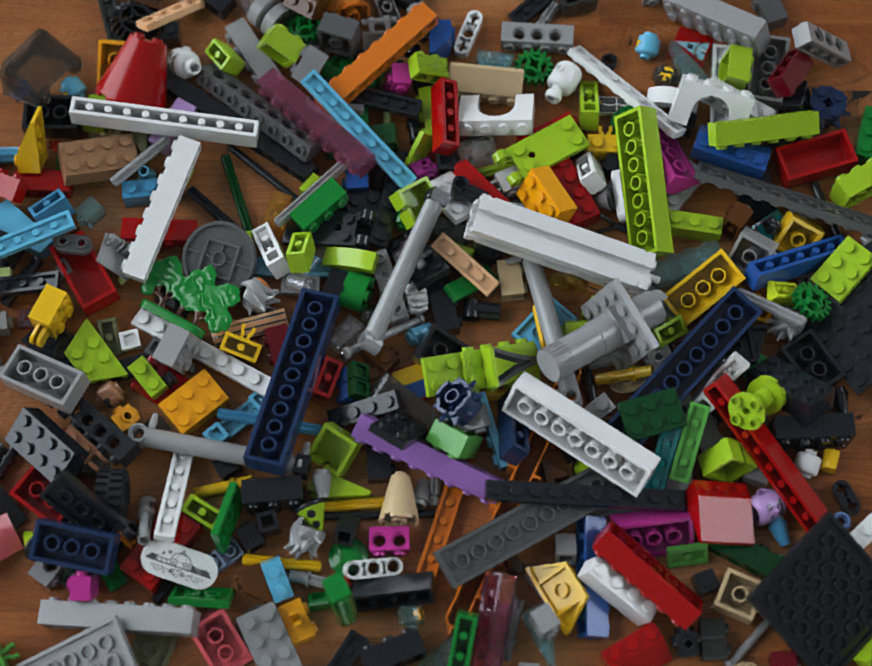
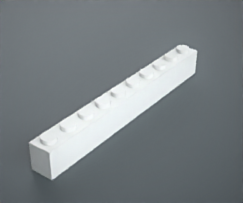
(164, 121)

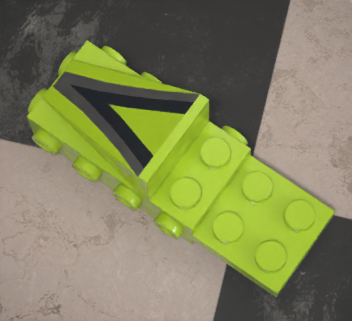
(487, 365)

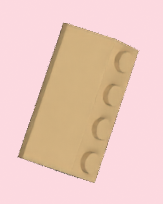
(491, 83)

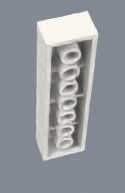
(580, 434)

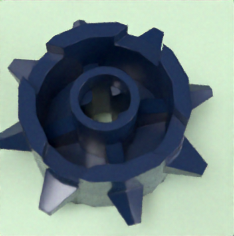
(830, 104)
(458, 401)

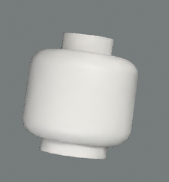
(808, 463)

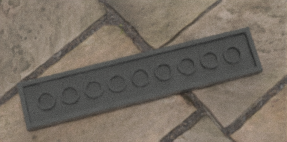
(784, 197)
(511, 534)

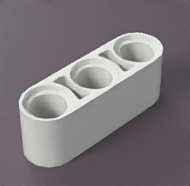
(382, 568)

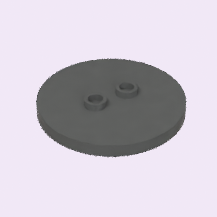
(226, 248)

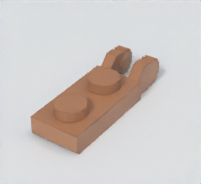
(87, 445)

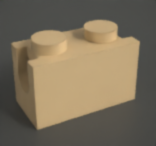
(511, 281)

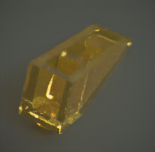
(276, 204)

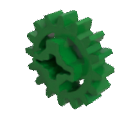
(304, 28)
(534, 66)
(811, 301)

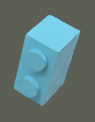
(276, 579)

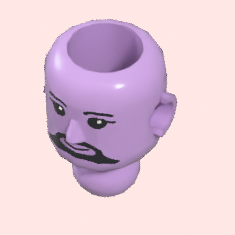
(767, 506)

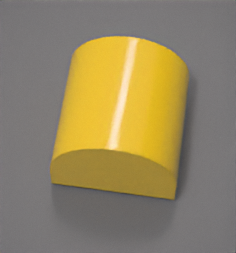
(829, 461)

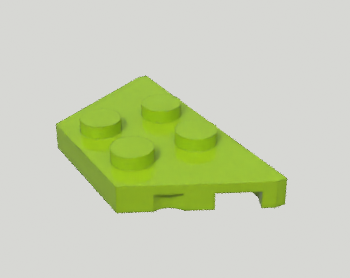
(92, 355)

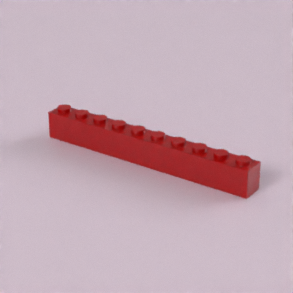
(769, 458)

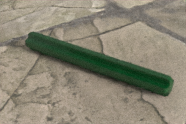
(236, 192)

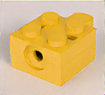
(49, 314)

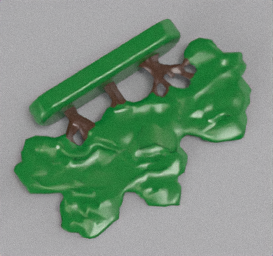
(194, 293)

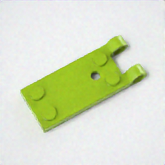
(549, 145)

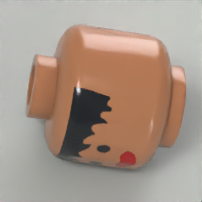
(110, 394)

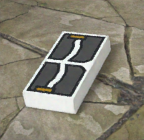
(609, 105)

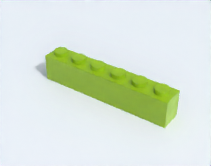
(763, 128)

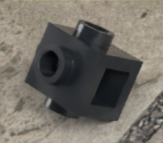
(686, 641)

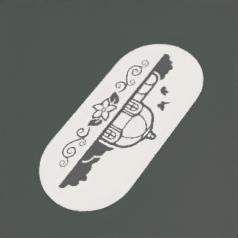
(179, 564)

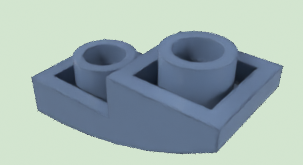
(233, 554)

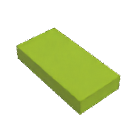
(420, 148)

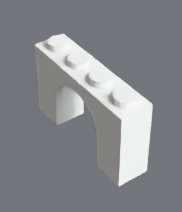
(693, 89)
(516, 122)

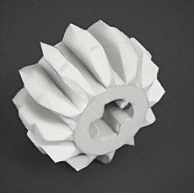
(416, 300)

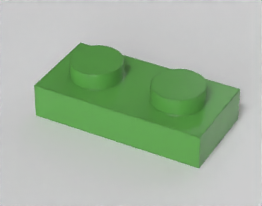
(687, 555)

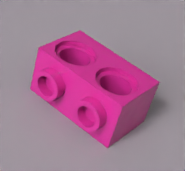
(389, 535)

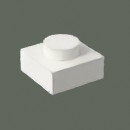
(130, 340)

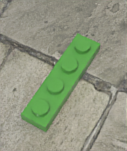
(689, 442)

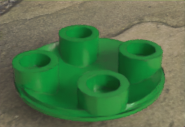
(341, 554)

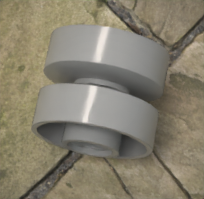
(266, 13)

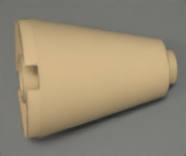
(399, 502)

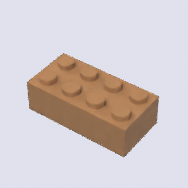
(95, 158)

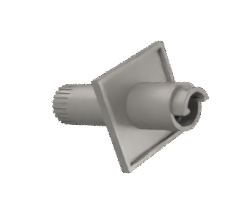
(615, 327)

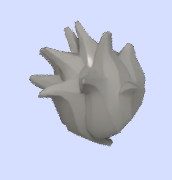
(259, 296)
(783, 329)
(304, 539)

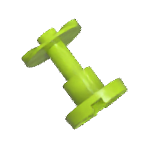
(762, 398)

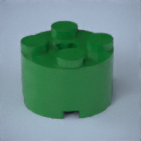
(357, 291)

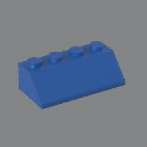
(746, 160)

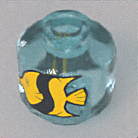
(410, 616)

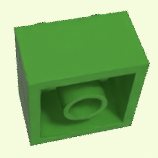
(454, 440)

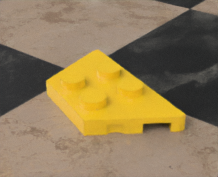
(562, 591)

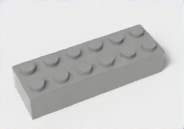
(721, 22)

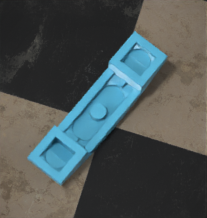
(226, 429)

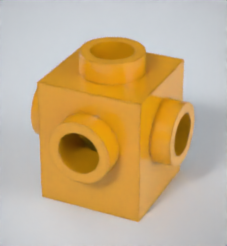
(124, 417)

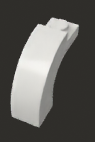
(733, 366)

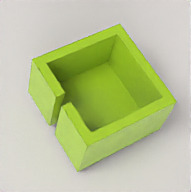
(281, 45)
(736, 66)
(410, 201)
(334, 446)
(726, 461)

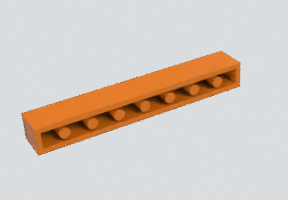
(382, 53)

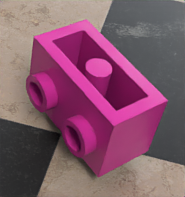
(398, 79)
(83, 586)

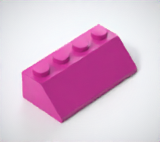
(676, 166)
(657, 528)

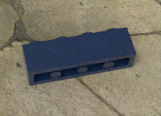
(512, 436)

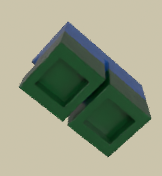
(353, 383)

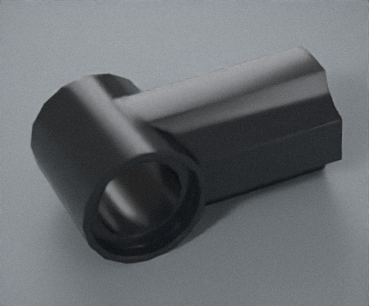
(463, 190)
(475, 310)

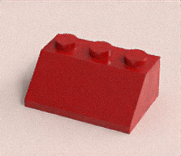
(639, 648)

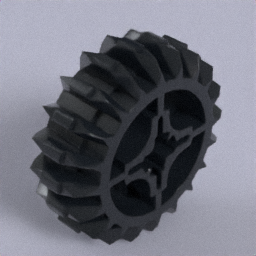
(134, 12)

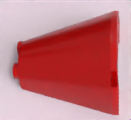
(137, 73)

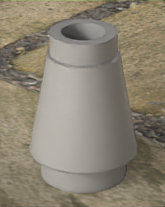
(322, 482)
(421, 494)

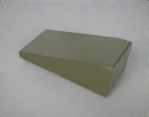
(109, 330)

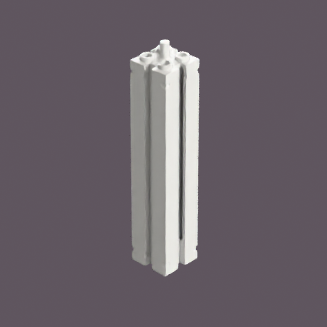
(559, 245)

